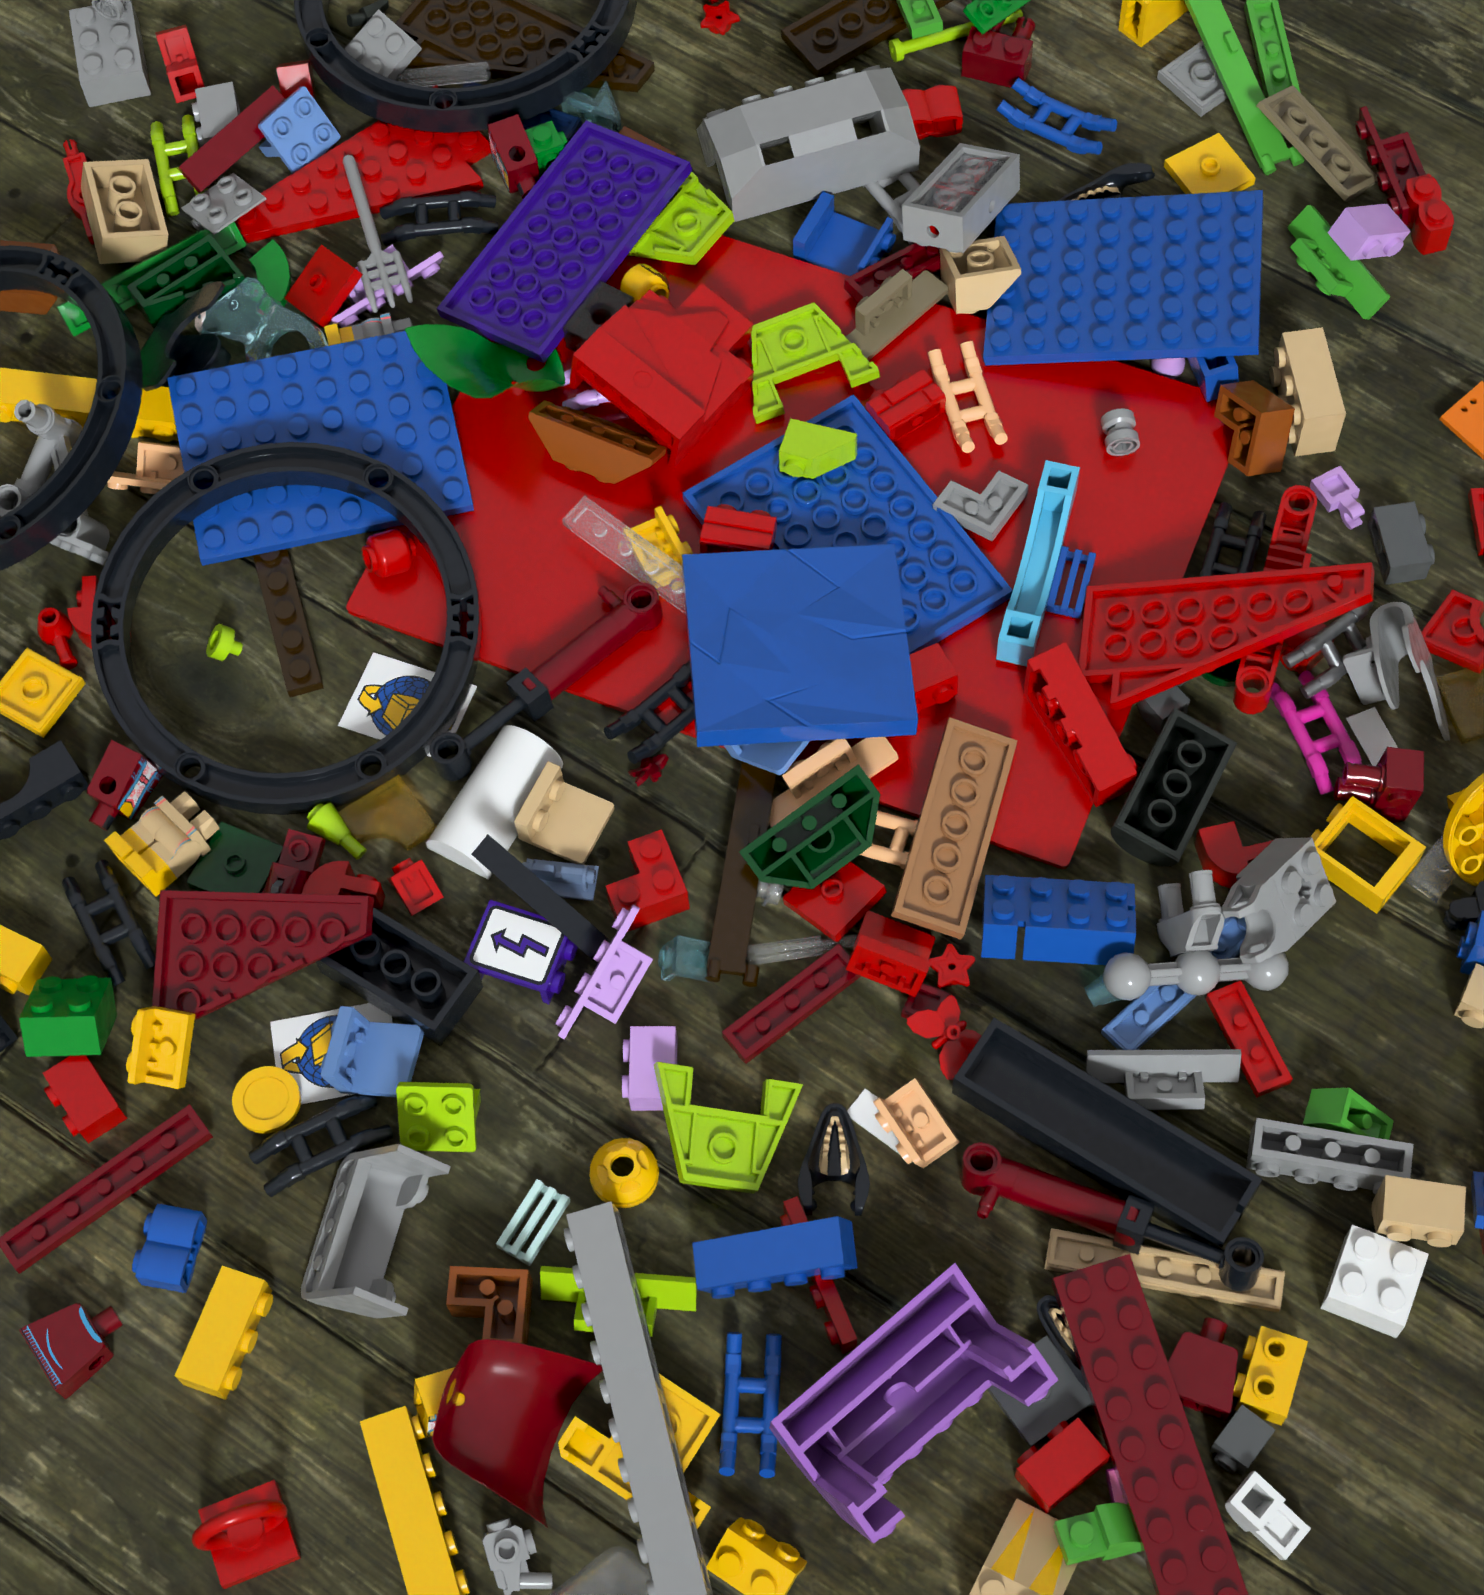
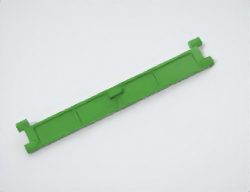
(1240, 84)

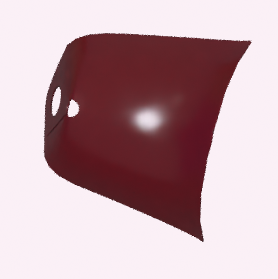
(509, 1416)

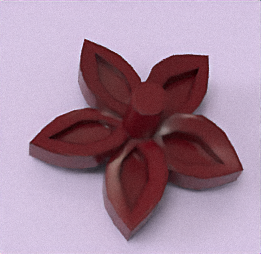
(650, 768)

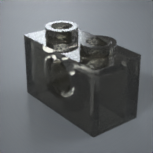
(596, 309)

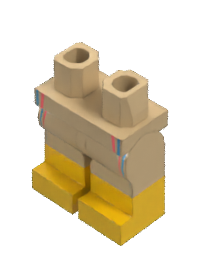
(164, 842)

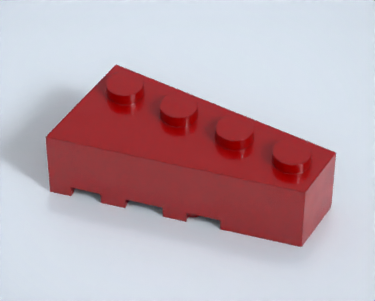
(1078, 724)

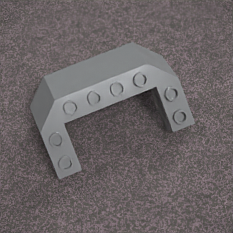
(822, 138)

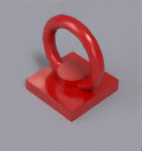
(247, 1534)

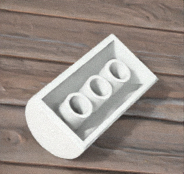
(492, 797)

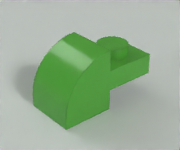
(1101, 1533)

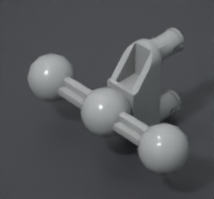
(1191, 938)

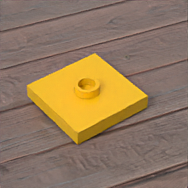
(1209, 168)
(37, 692)

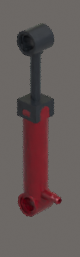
(537, 689)
(1123, 1220)

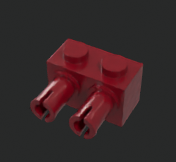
(999, 56)
(1388, 787)

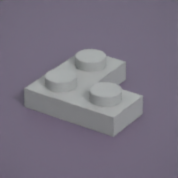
(986, 511)

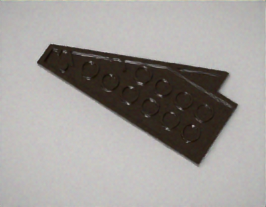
(507, 36)

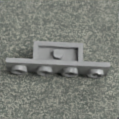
(1165, 1076)

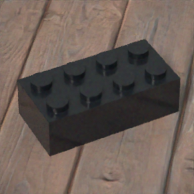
(406, 977)

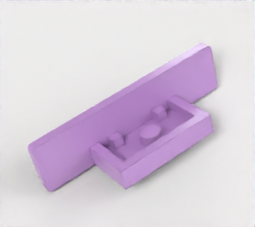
(358, 296)
(612, 980)

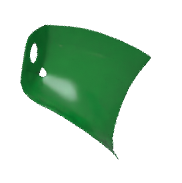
(477, 365)

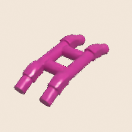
(1313, 749)

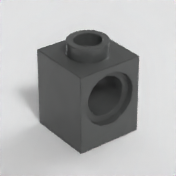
(1241, 1441)

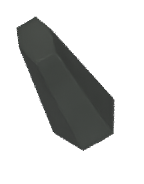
(365, 13)

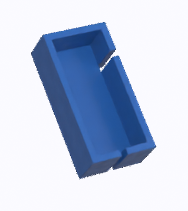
(1060, 917)

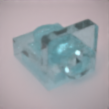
(684, 958)

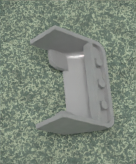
(362, 1227)

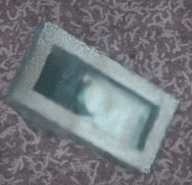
(598, 110)

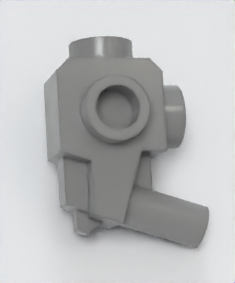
(507, 1553)

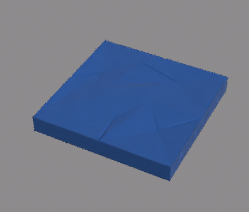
(798, 645)

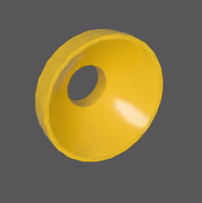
(629, 1189)

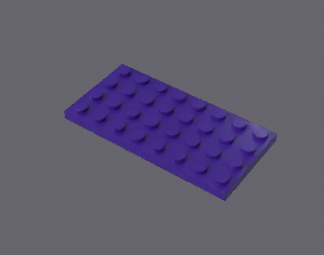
(564, 240)

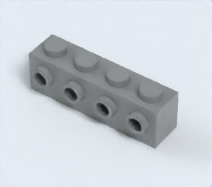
(1325, 1155)

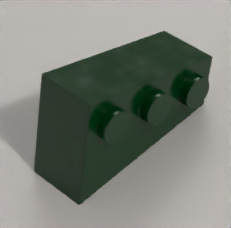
(181, 277)

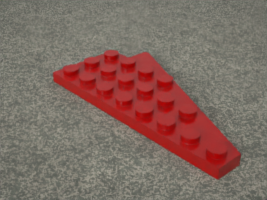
(391, 165)
(1179, 628)

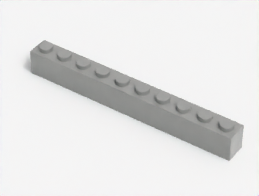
(637, 1402)

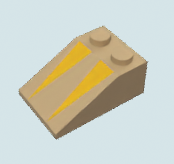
(1025, 1557)

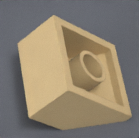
(979, 274)
(1419, 1211)

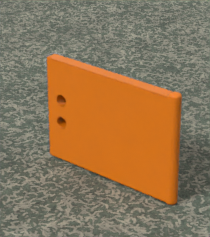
(1467, 419)

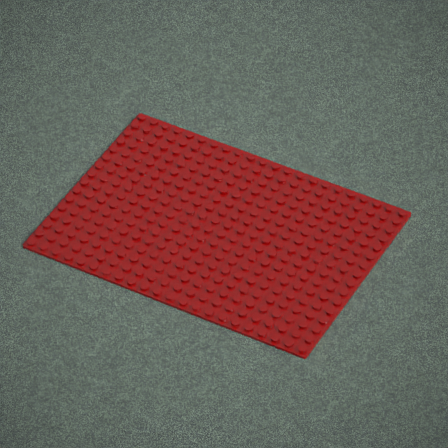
(544, 580)

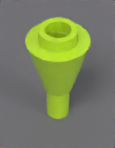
(329, 824)

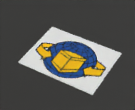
(387, 696)
(303, 1043)

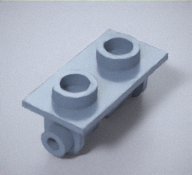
(566, 879)

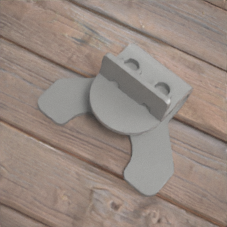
(1392, 637)

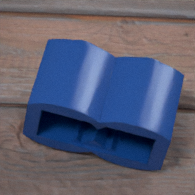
(170, 1248)

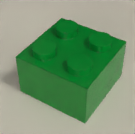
(68, 1016)

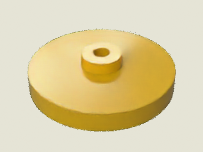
(266, 1099)

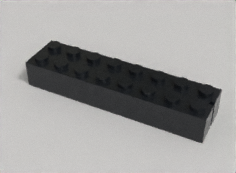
(1105, 1134)

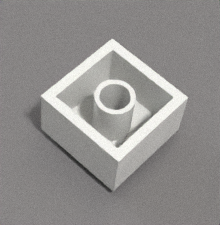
(1374, 1281)

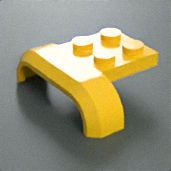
(600, 1455)

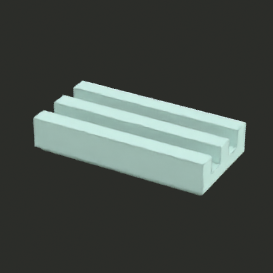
(521, 1213)

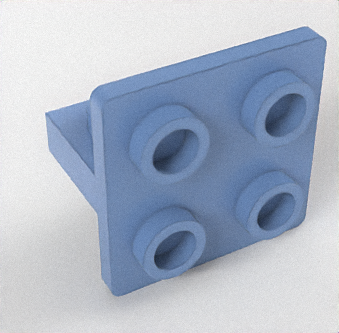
(297, 131)

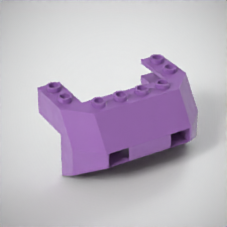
(901, 1393)

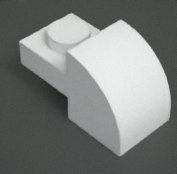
(1262, 1512)

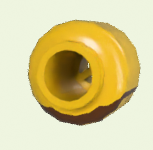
(641, 279)

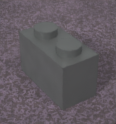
(1400, 542)

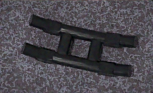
(453, 225)
(1220, 539)
(645, 712)
(128, 927)
(342, 1144)

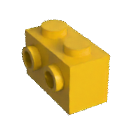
(1270, 1374)

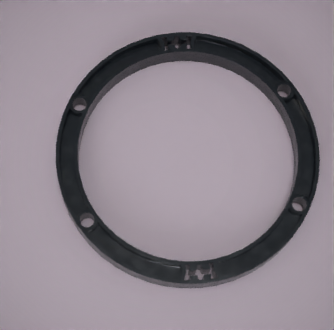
(468, 107)
(112, 411)
(241, 473)

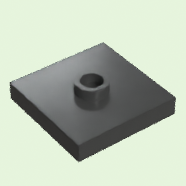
(1062, 1402)

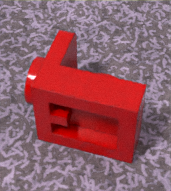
(414, 885)

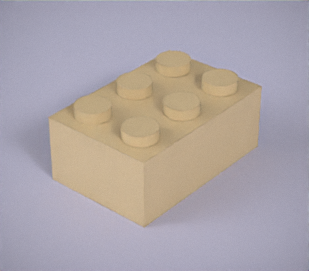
(123, 210)
(1309, 384)

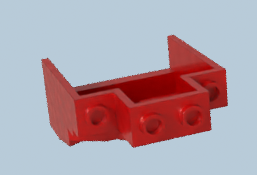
(669, 365)

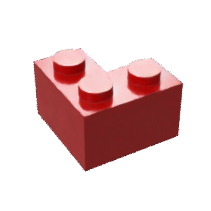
(655, 887)

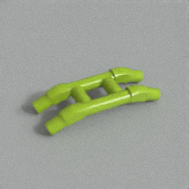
(163, 150)

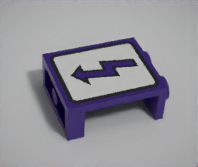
(520, 949)

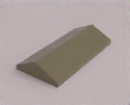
(1318, 143)

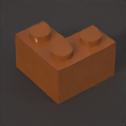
(1259, 425)
(496, 1295)

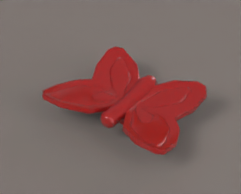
(950, 1031)

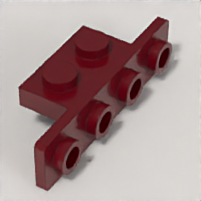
(1394, 160)

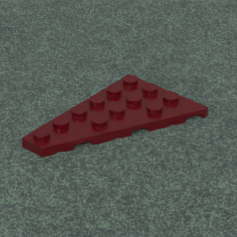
(237, 942)

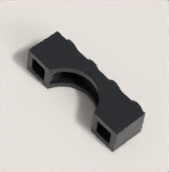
(50, 783)

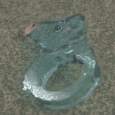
(255, 320)

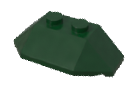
(818, 834)

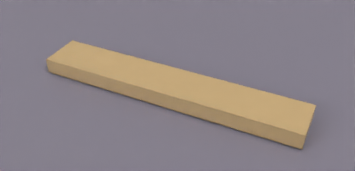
(1164, 1270)

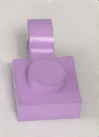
(1338, 491)

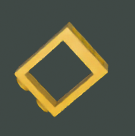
(1383, 832)

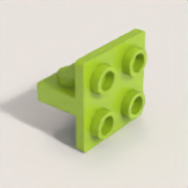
(438, 1116)

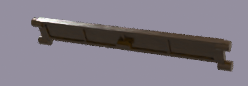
(739, 882)

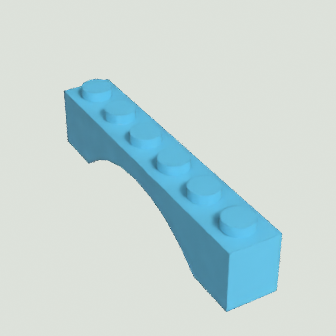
(1038, 564)

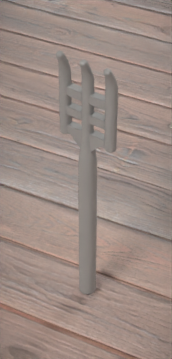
(377, 257)

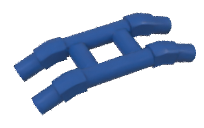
(1047, 105)
(733, 1386)

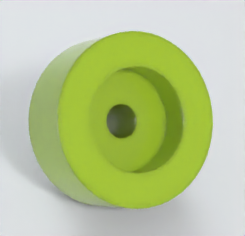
(222, 643)

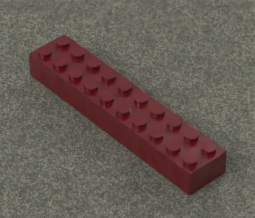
(1147, 1431)

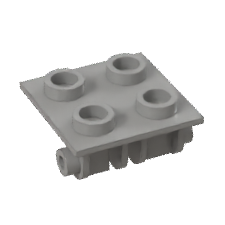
(222, 204)

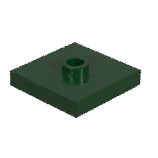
(235, 862)

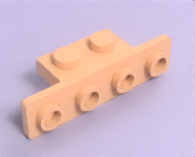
(155, 469)
(827, 765)

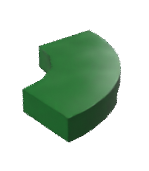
(273, 270)

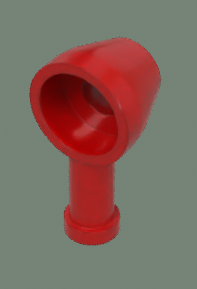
(57, 634)

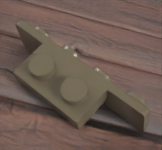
(894, 309)

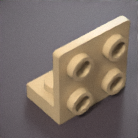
(562, 817)

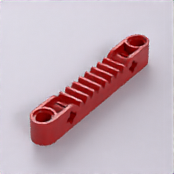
(1285, 552)

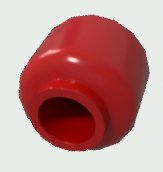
(388, 553)

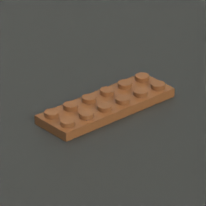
(954, 828)

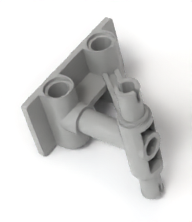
(54, 441)

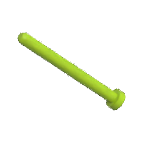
(899, 49)

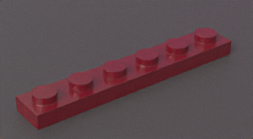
(104, 1189)

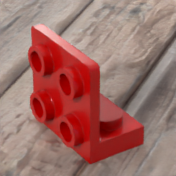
(891, 953)

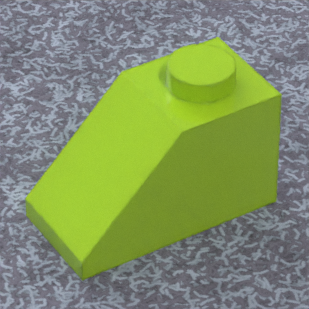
(815, 449)

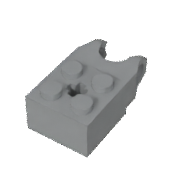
(1279, 897)

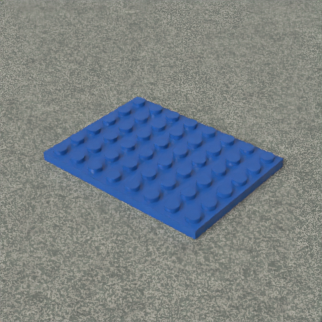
(1130, 279)
(345, 395)
(868, 503)

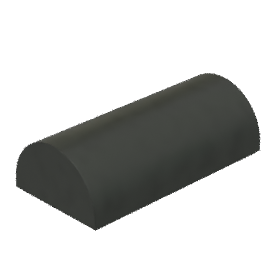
(1172, 790)

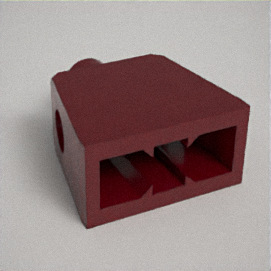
(1205, 1370)

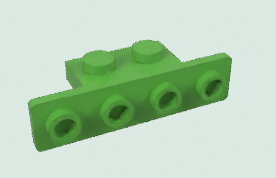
(1332, 267)

